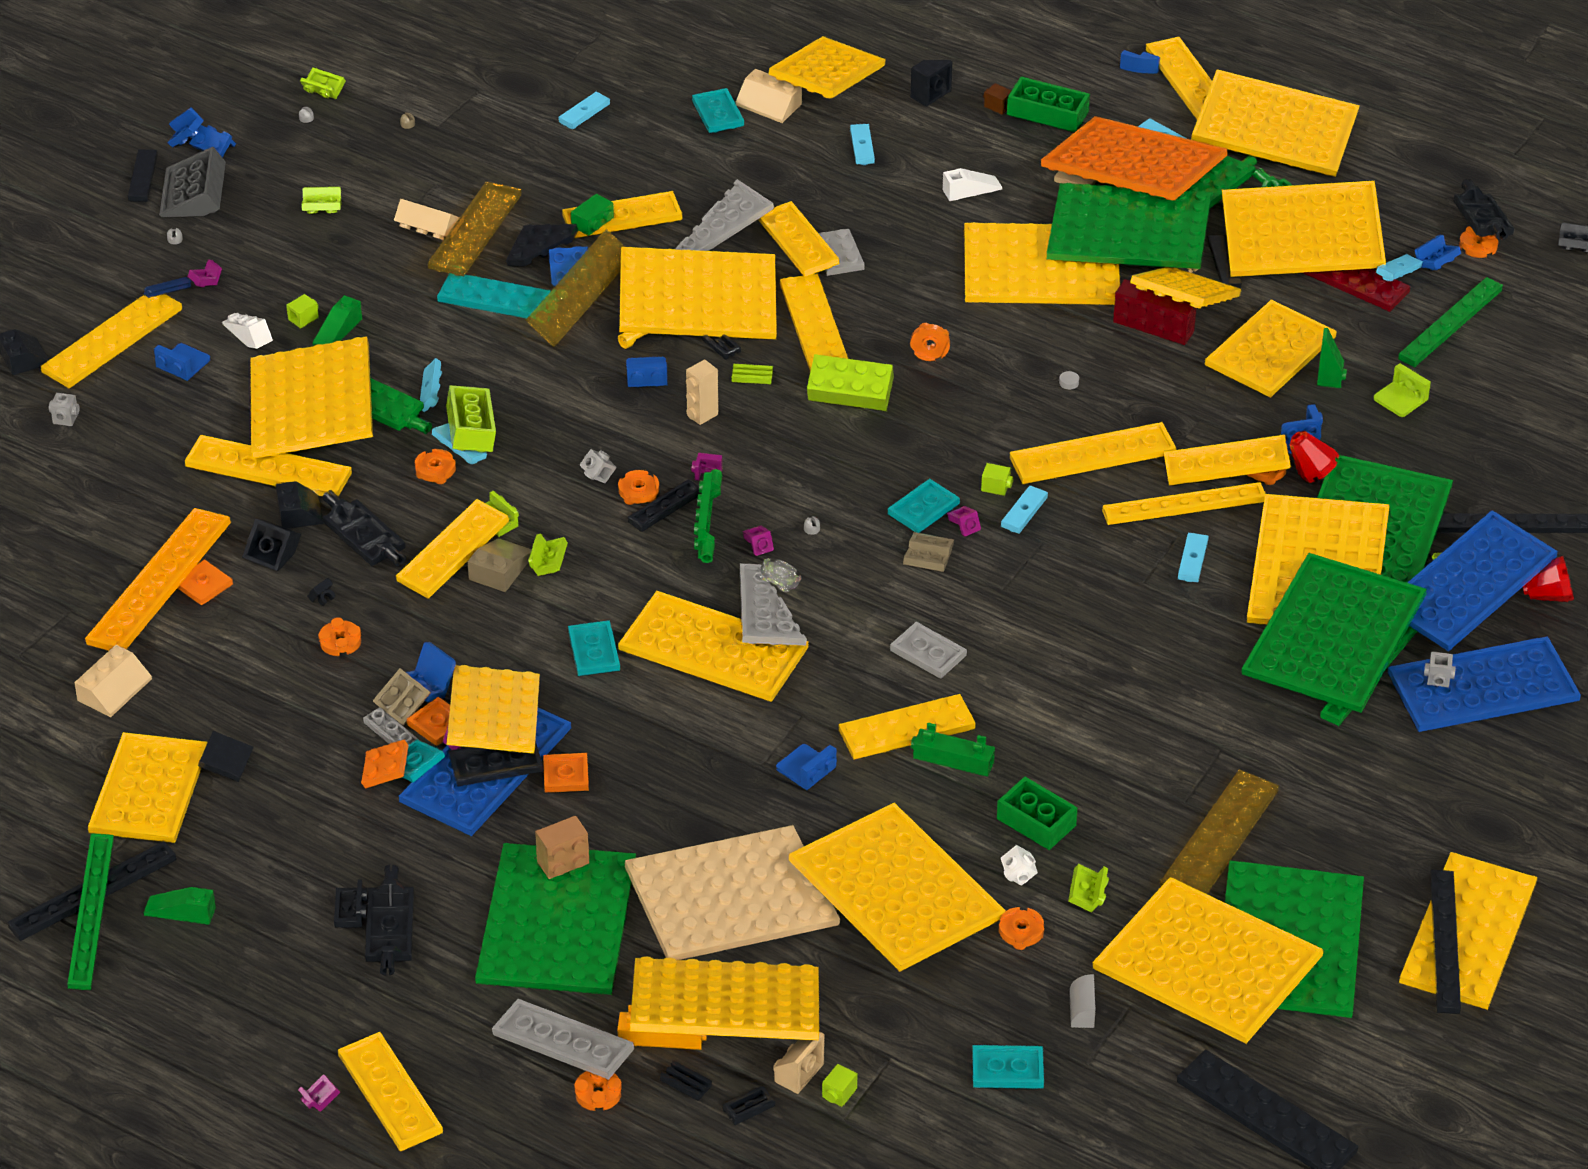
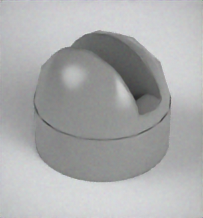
(306, 115)
(174, 232)
(808, 525)

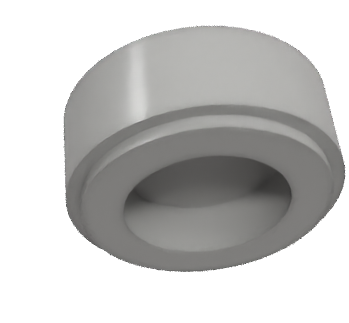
(1069, 380)

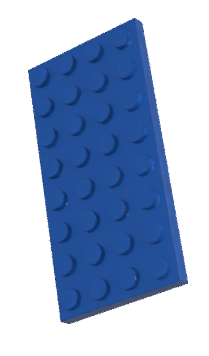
(1476, 578)
(1486, 684)
(472, 804)

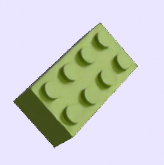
(850, 382)
(470, 418)

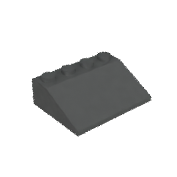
(193, 185)

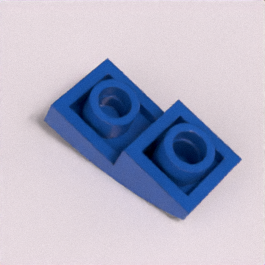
(1141, 63)

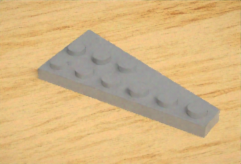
(727, 217)
(763, 613)

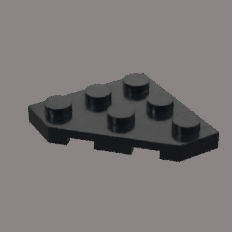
(537, 241)

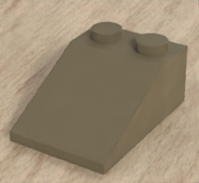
(498, 564)

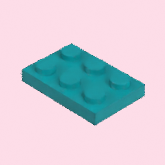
(718, 110)
(923, 506)
(593, 648)
(1007, 1066)

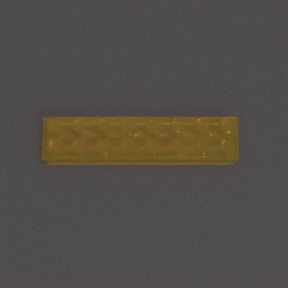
(474, 229)
(577, 289)
(1222, 831)

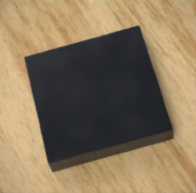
(225, 756)

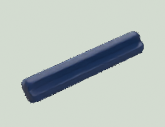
(167, 287)

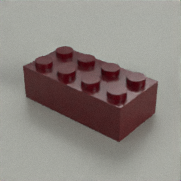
(1154, 313)

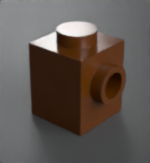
(996, 98)

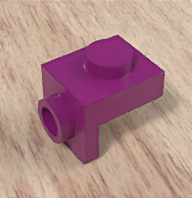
(206, 276)
(706, 463)
(319, 1094)

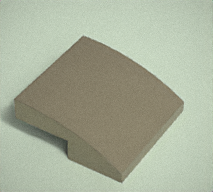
(928, 552)
(401, 696)

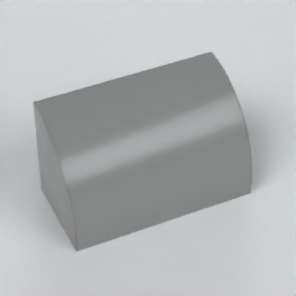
(1082, 1002)

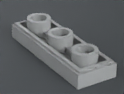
(388, 727)

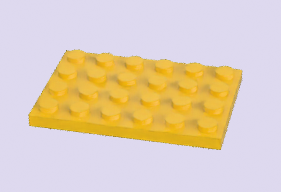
(826, 67)
(1185, 286)
(1269, 348)
(493, 709)
(148, 787)

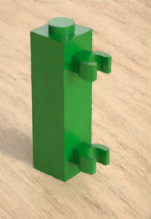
(953, 751)

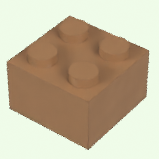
(562, 847)

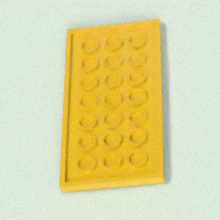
(709, 647)
(1488, 917)

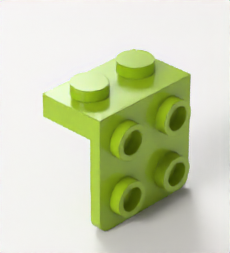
(1405, 392)

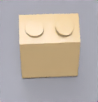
(800, 1064)

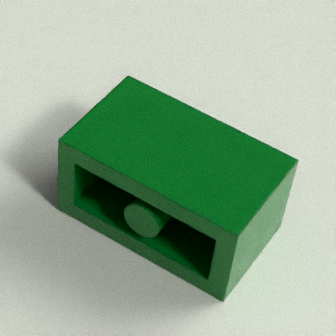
(592, 214)

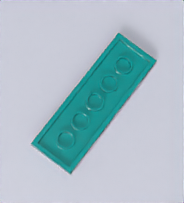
(491, 295)

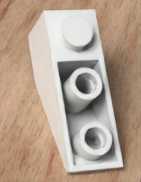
(967, 183)
(249, 329)

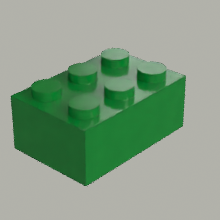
(1037, 813)

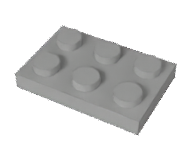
(845, 248)
(928, 650)

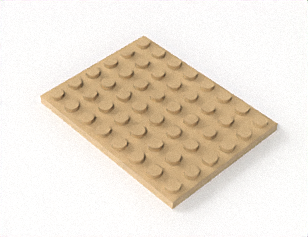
(728, 894)

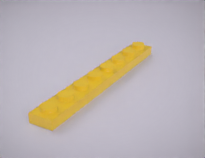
(1183, 503)

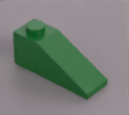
(340, 321)
(1331, 363)
(184, 904)

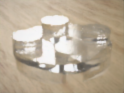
(780, 574)

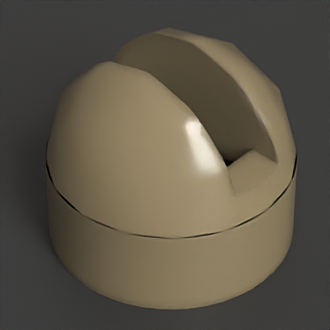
(407, 120)

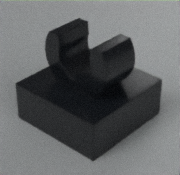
(320, 591)

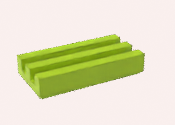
(752, 373)

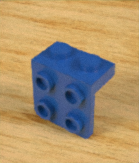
(562, 260)
(180, 361)
(646, 371)
(1311, 425)
(433, 671)
(807, 765)

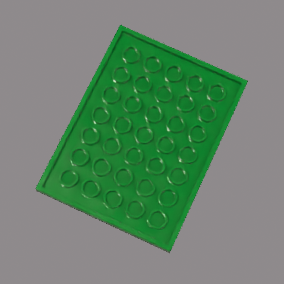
(1128, 227)
(1414, 508)
(1334, 632)
(1315, 908)
(556, 929)

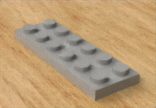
(563, 1038)

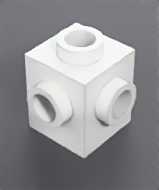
(1019, 865)

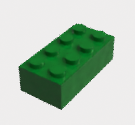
(1048, 104)

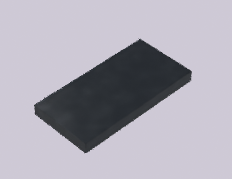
(482, 765)

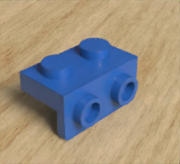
(186, 126)
(209, 137)
(1436, 253)

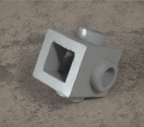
(64, 409)
(598, 466)
(1438, 673)

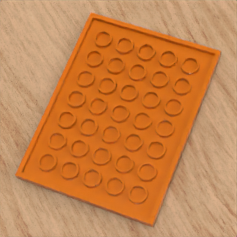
(1134, 158)

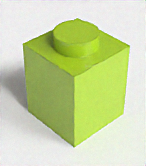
(302, 311)
(996, 479)
(839, 1085)

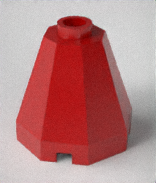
(1312, 456)
(1551, 583)

